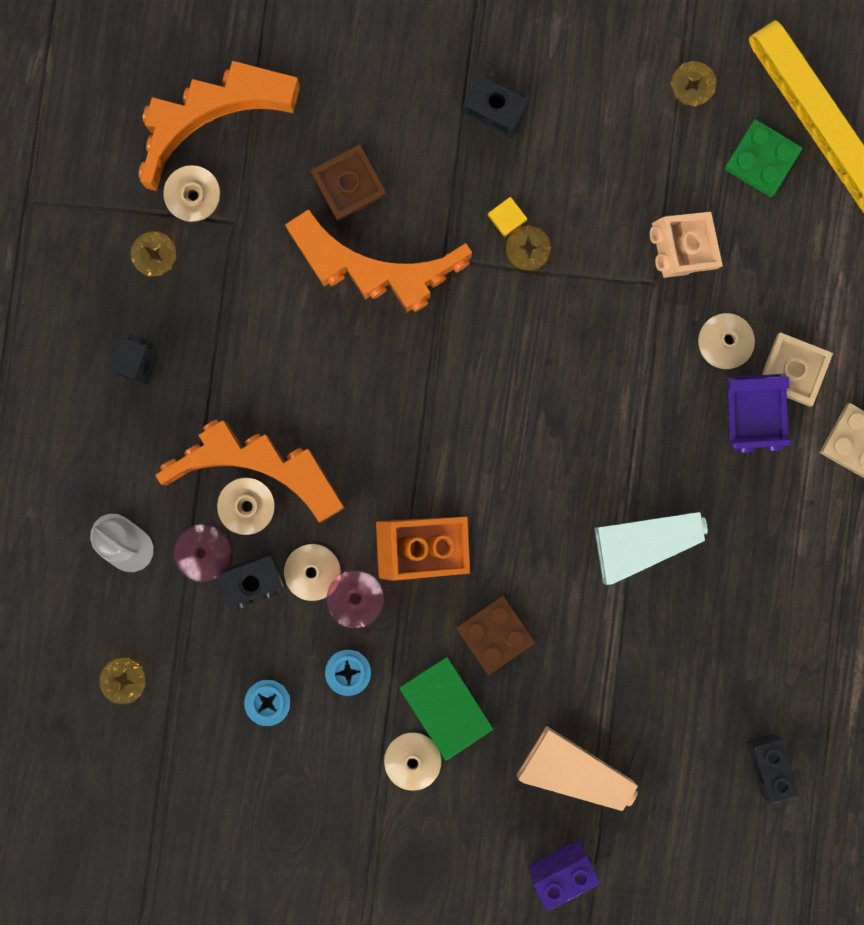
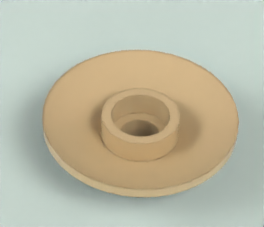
(182, 184)
(715, 349)
(231, 506)
(311, 556)
(412, 746)

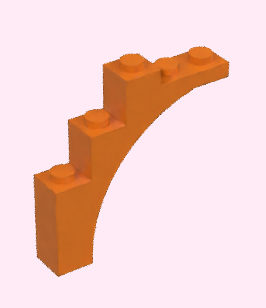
(244, 89)
(332, 260)
(222, 448)

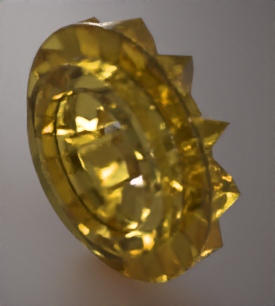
(693, 71)
(153, 241)
(519, 257)
(111, 687)

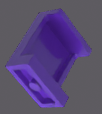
(758, 412)
(563, 875)

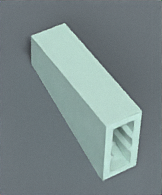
(640, 544)

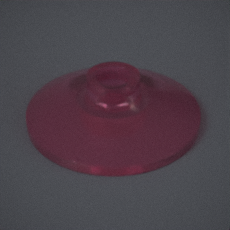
(216, 547)
(352, 614)

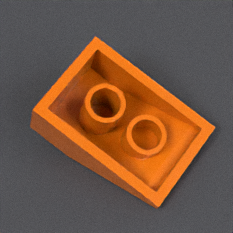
(422, 548)

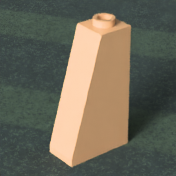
(572, 771)

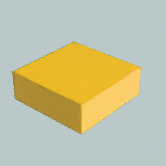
(507, 217)

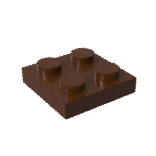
(348, 182)
(495, 635)

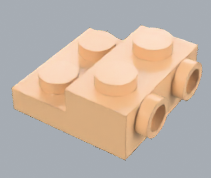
(685, 244)

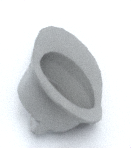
(121, 543)

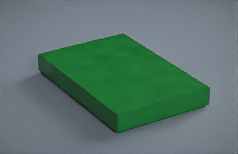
(446, 708)

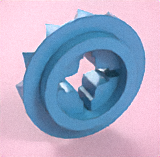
(338, 682)
(267, 716)

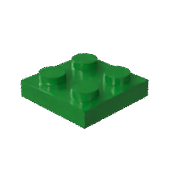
(763, 158)

